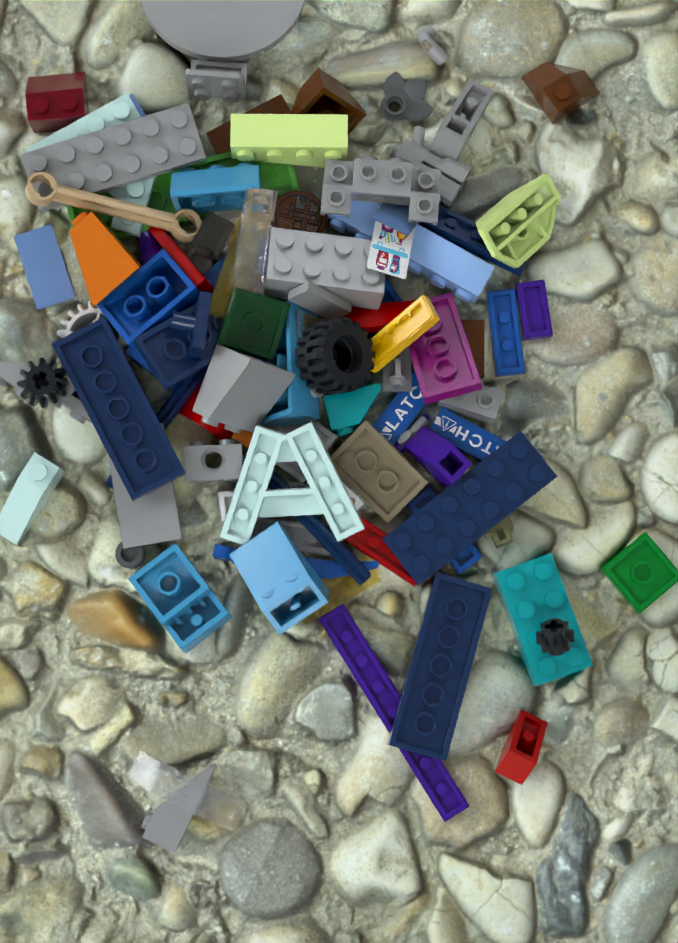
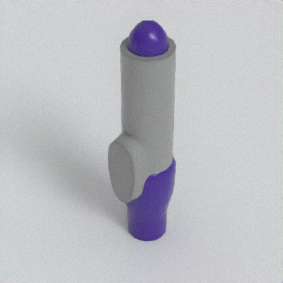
(408, 434)

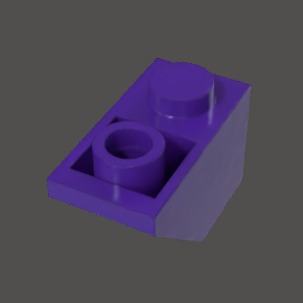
(437, 456)

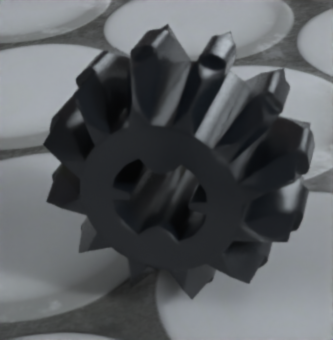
(34, 391)

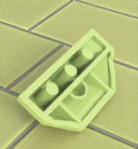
(520, 221)

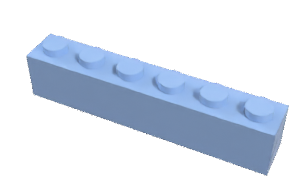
(430, 254)

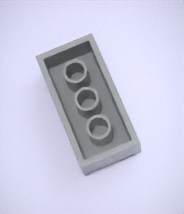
(325, 260)

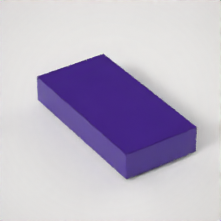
(533, 310)

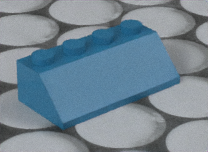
(296, 403)

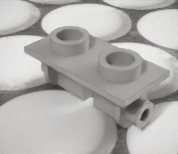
(397, 373)

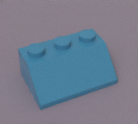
(214, 188)

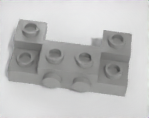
(381, 182)

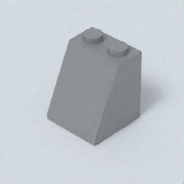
(239, 390)

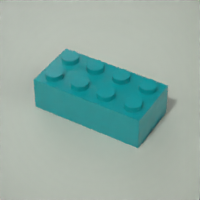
(530, 597)

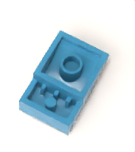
(180, 598)

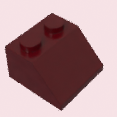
(56, 101)

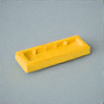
(403, 331)

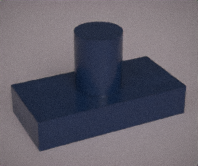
(195, 323)

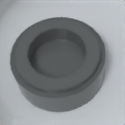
(130, 557)

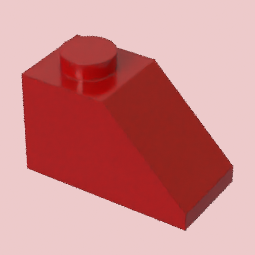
(522, 747)

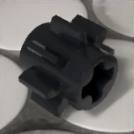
(555, 636)

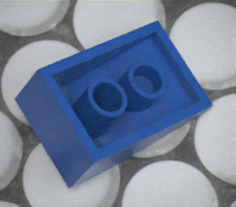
(148, 297)

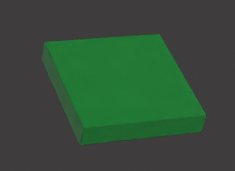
(641, 572)

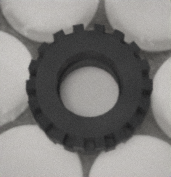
(317, 360)

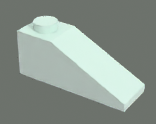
(28, 497)

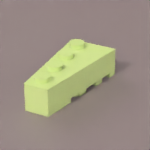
(289, 138)

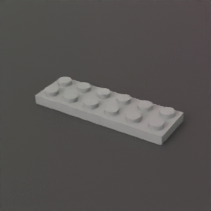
(119, 154)

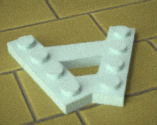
(111, 114)
(324, 496)

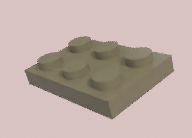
(378, 471)

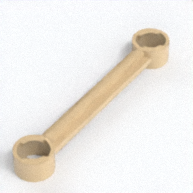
(112, 207)

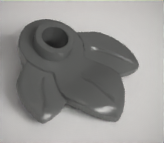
(407, 97)

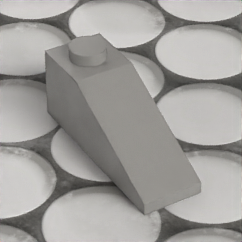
(461, 121)
(169, 821)

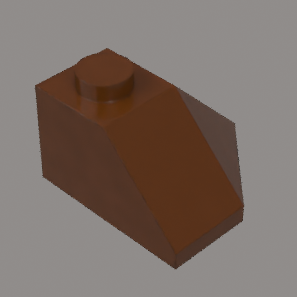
(559, 89)
(327, 96)

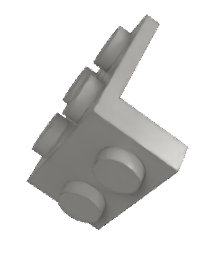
(217, 80)

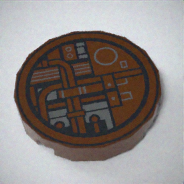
(299, 212)

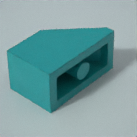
(349, 409)

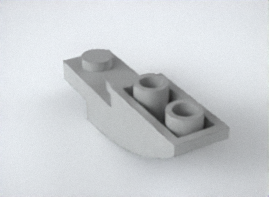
(10, 374)

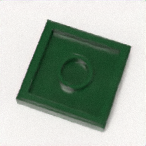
(253, 323)

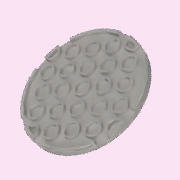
(222, 27)

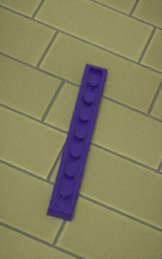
(385, 699)

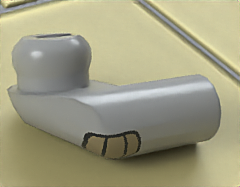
(431, 48)

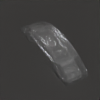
(253, 239)
(187, 791)

